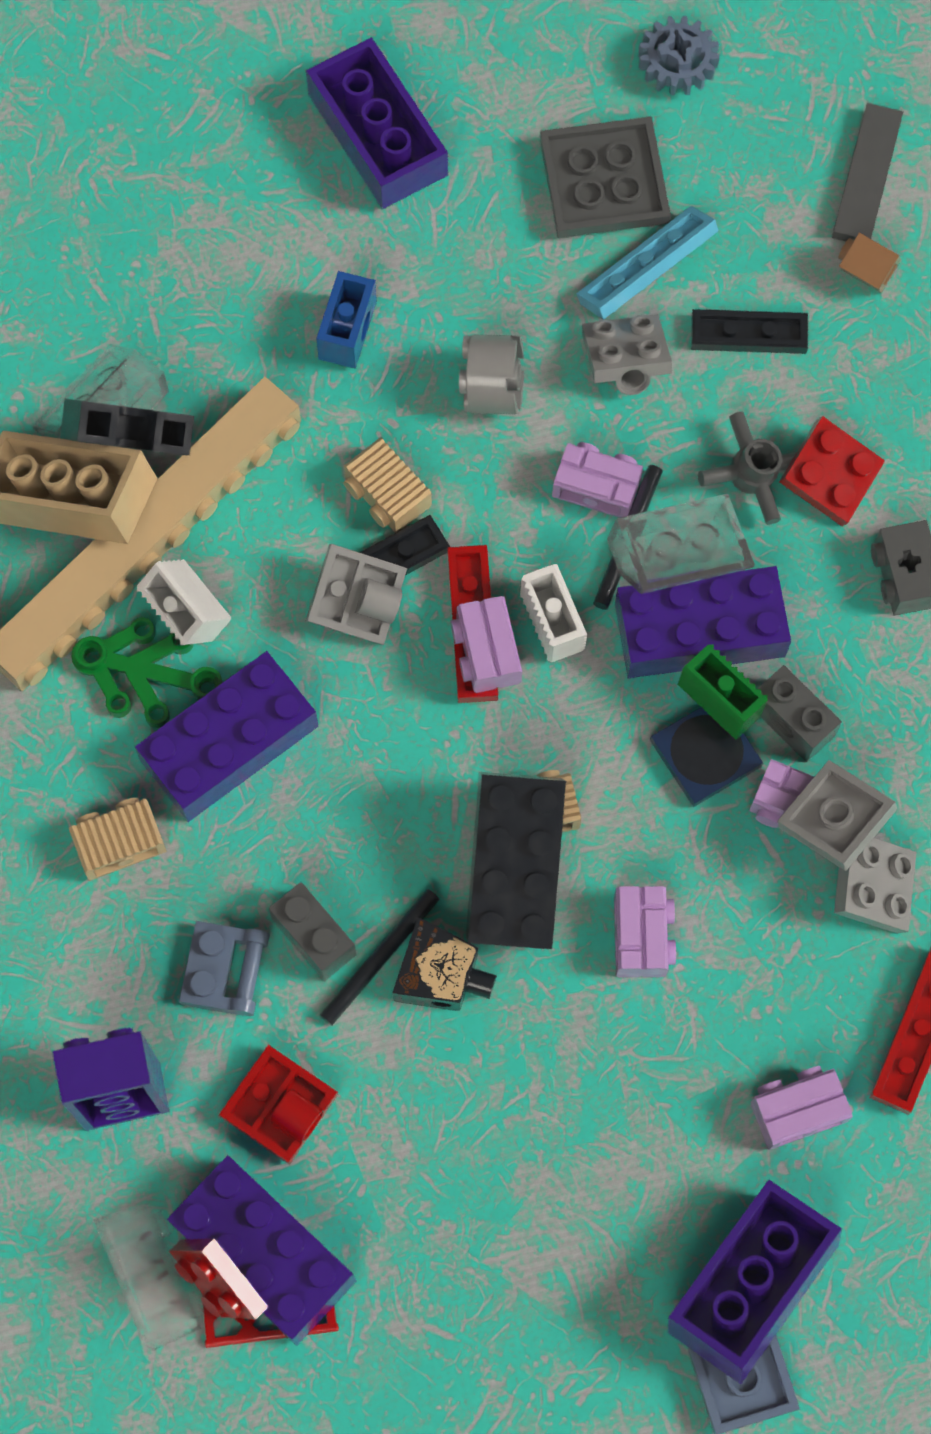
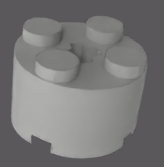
(493, 374)

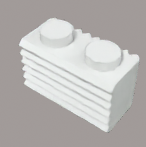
(183, 602)
(553, 613)

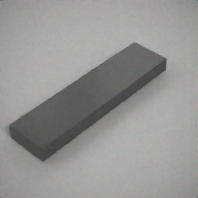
(868, 172)

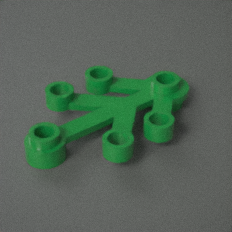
(139, 669)

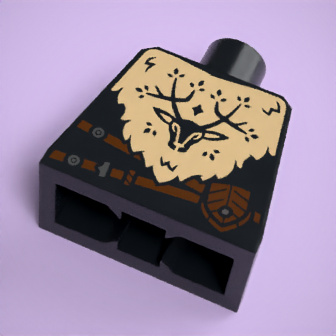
(440, 970)

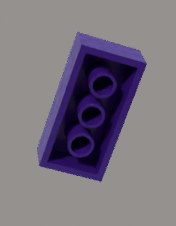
(377, 123)
(733, 611)
(227, 736)
(110, 1079)
(268, 1246)
(754, 1281)

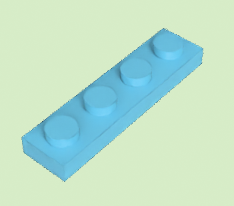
(647, 262)

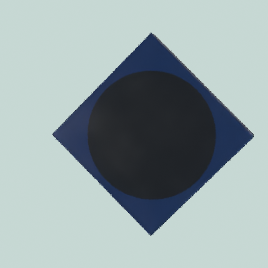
(704, 755)

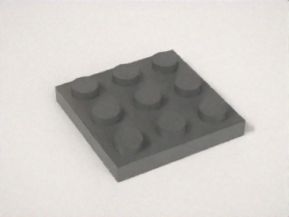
(604, 177)

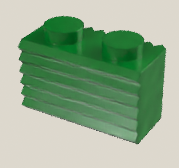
(722, 691)

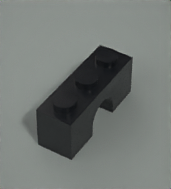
(126, 427)

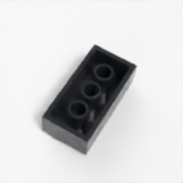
(515, 860)

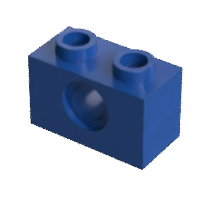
(346, 319)

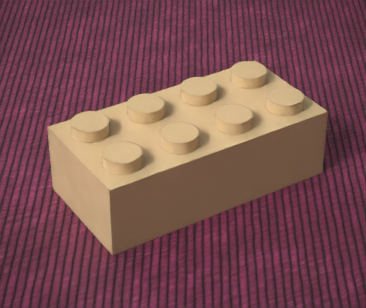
(72, 486)

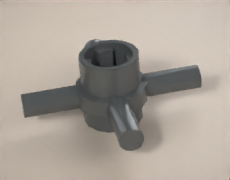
(745, 467)

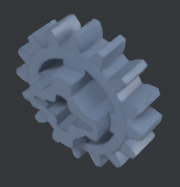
(682, 51)

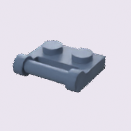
(210, 968)

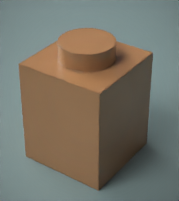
(868, 261)

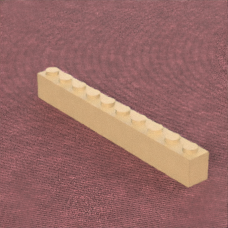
(178, 500)

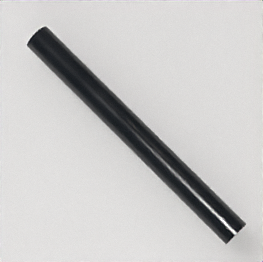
(640, 505)
(378, 958)

